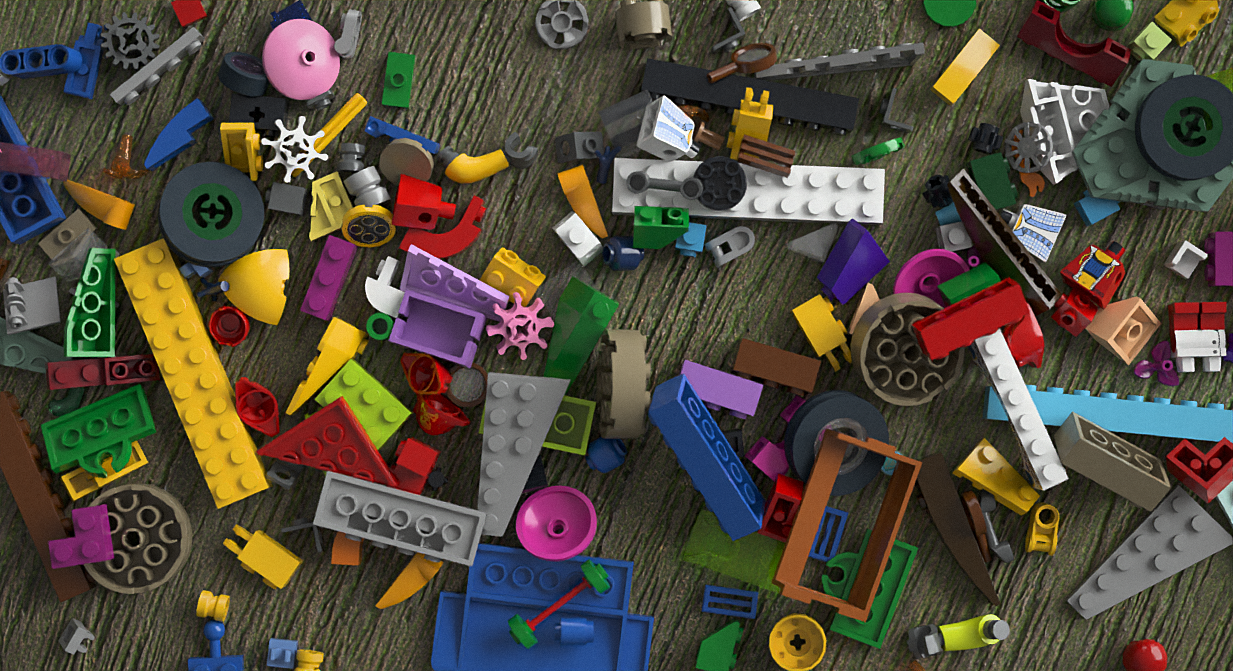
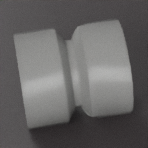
(366, 188)

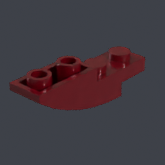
(101, 371)

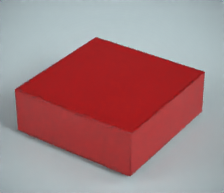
(189, 11)

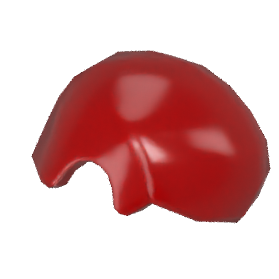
(229, 325)
(1145, 656)

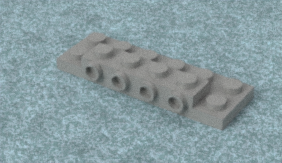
(399, 519)

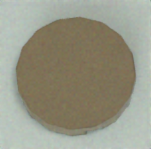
(406, 158)

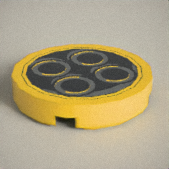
(368, 226)

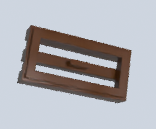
(767, 152)

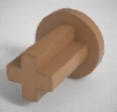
(707, 137)

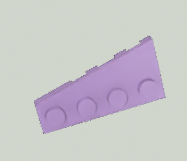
(446, 283)

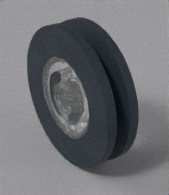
(831, 411)

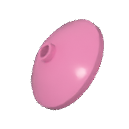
(286, 62)

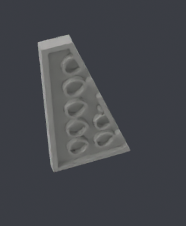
(848, 61)
(515, 427)
(1158, 547)

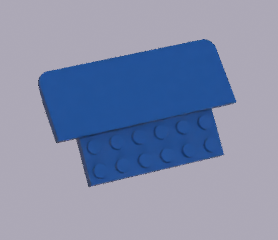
(510, 581)

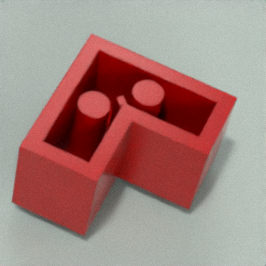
(414, 465)
(1200, 472)
(781, 507)

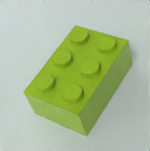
(370, 401)

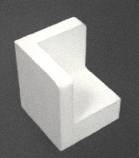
(1184, 259)

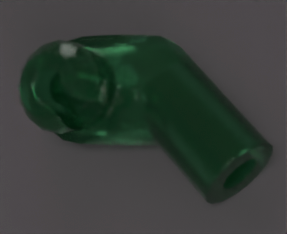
(68, 404)

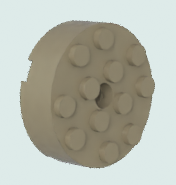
(880, 357)
(622, 384)
(163, 534)

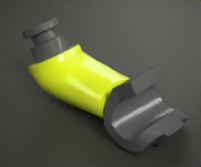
(963, 635)

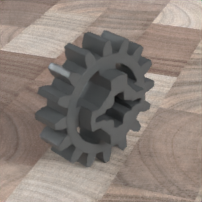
(121, 35)

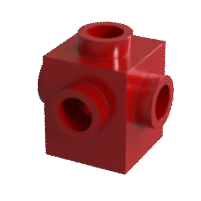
(1074, 311)

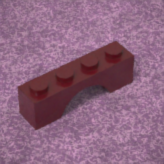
(1100, 60)

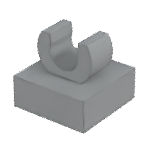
(73, 636)

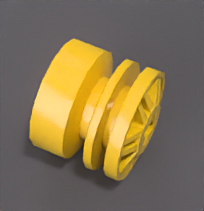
(786, 654)

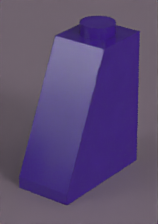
(851, 263)

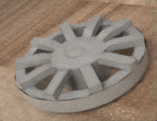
(1028, 147)

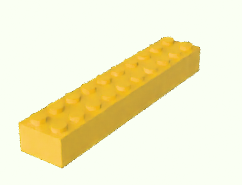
(193, 373)

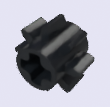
(985, 138)
(938, 191)

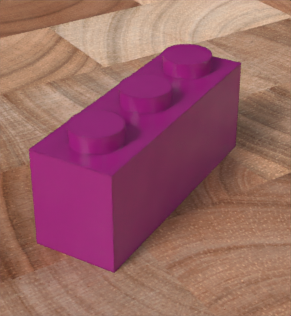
(329, 278)

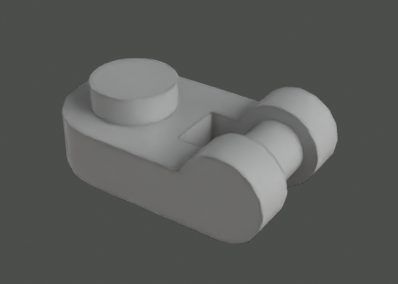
(351, 26)
(739, 240)

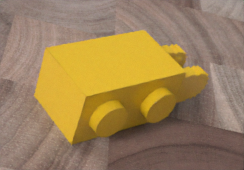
(750, 120)
(821, 329)
(265, 557)

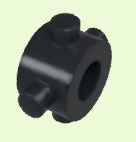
(437, 479)

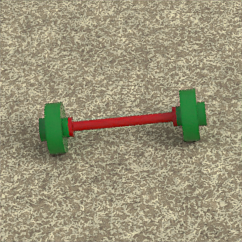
(523, 630)

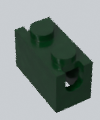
(992, 179)

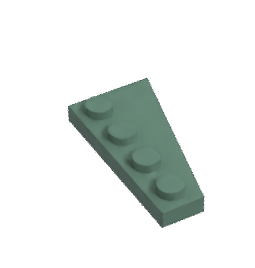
(28, 350)

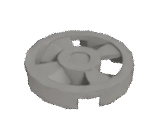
(561, 23)

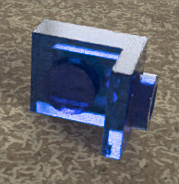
(294, 11)

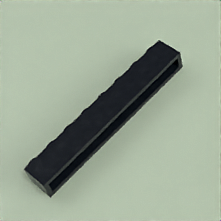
(789, 102)

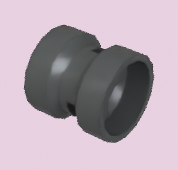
(350, 157)

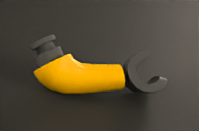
(473, 169)

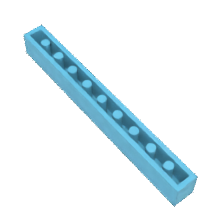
(1125, 415)

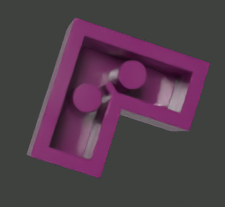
(91, 539)

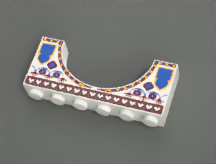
(1036, 449)

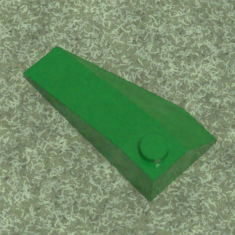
(92, 312)
(577, 328)

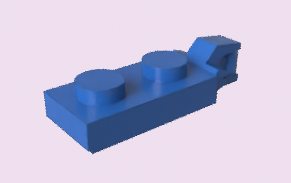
(84, 80)
(379, 128)

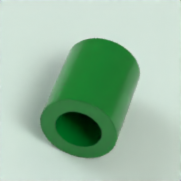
(380, 326)

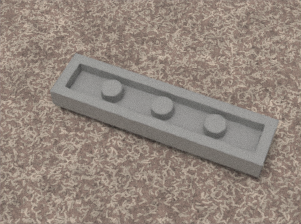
(150, 73)

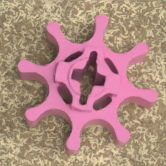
(519, 316)

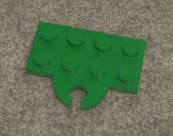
(99, 432)
(886, 597)

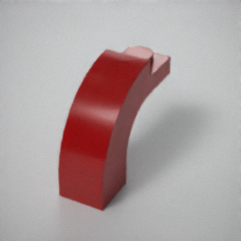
(452, 242)

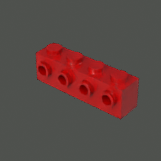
(970, 319)

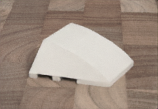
(1066, 115)

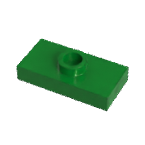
(398, 80)

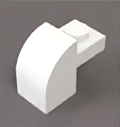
(380, 292)

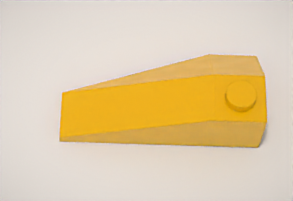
(337, 347)

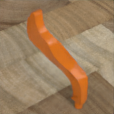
(1031, 180)

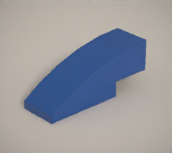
(178, 134)

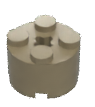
(643, 23)

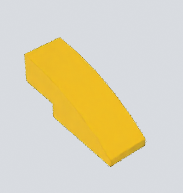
(965, 67)
(80, 483)

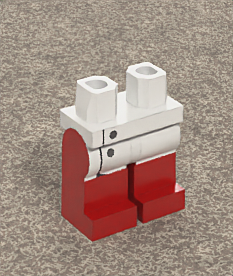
(1197, 333)

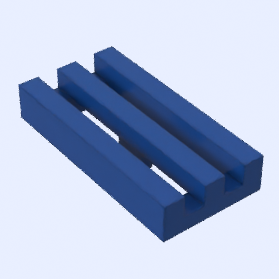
(833, 512)
(706, 598)

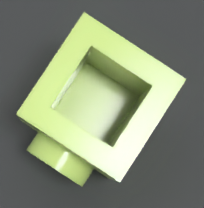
(1148, 42)

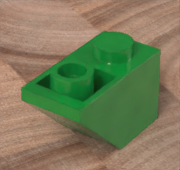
(658, 226)
(717, 648)

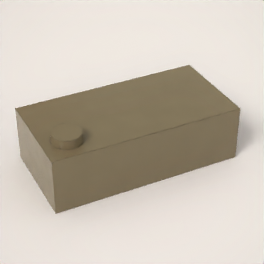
(1111, 462)

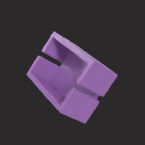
(438, 329)
(723, 389)

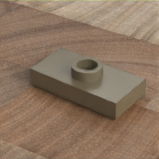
(66, 233)

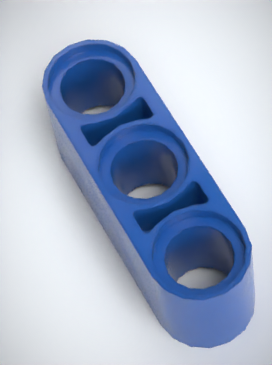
(51, 64)

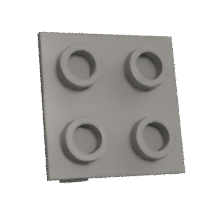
(30, 304)

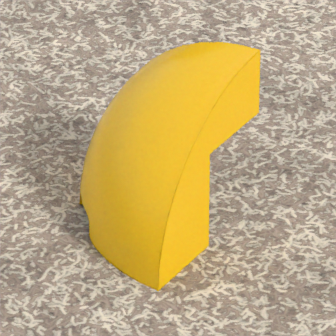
(258, 284)

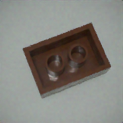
(775, 367)

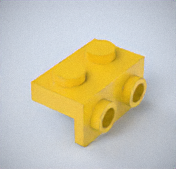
(1186, 18)
(242, 147)
(511, 275)

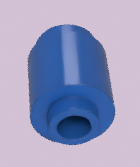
(574, 631)

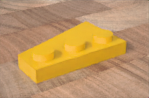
(994, 474)

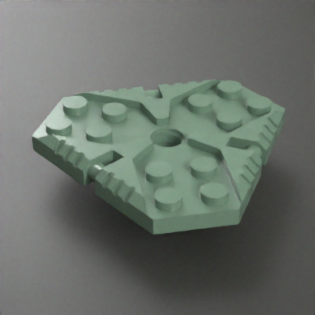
(1112, 159)

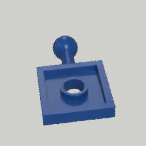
(214, 631)

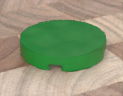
(949, 12)
(877, 151)

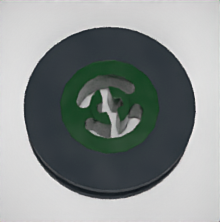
(1161, 112)
(211, 183)

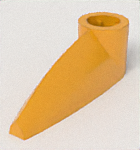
(581, 198)
(101, 205)
(410, 580)

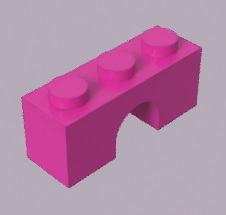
(771, 456)

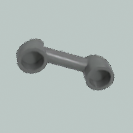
(640, 181)
(1000, 549)

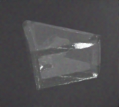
(815, 244)
(72, 258)

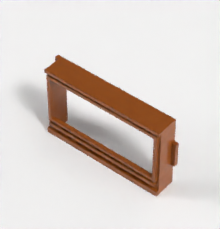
(811, 512)

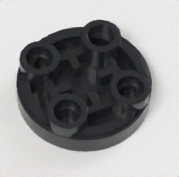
(722, 183)

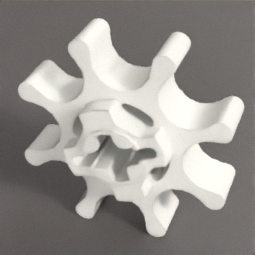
(296, 136)

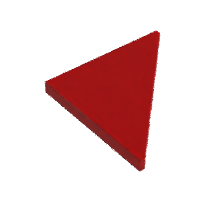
(333, 443)

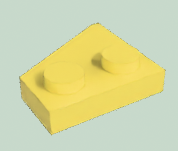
(328, 205)

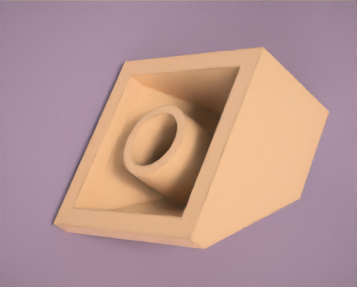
(1124, 327)

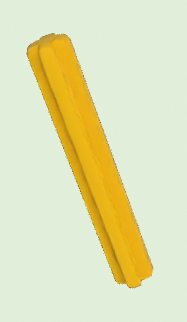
(335, 126)

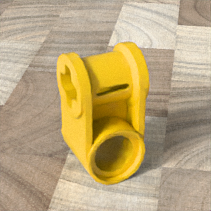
(1042, 531)

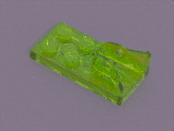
(747, 558)

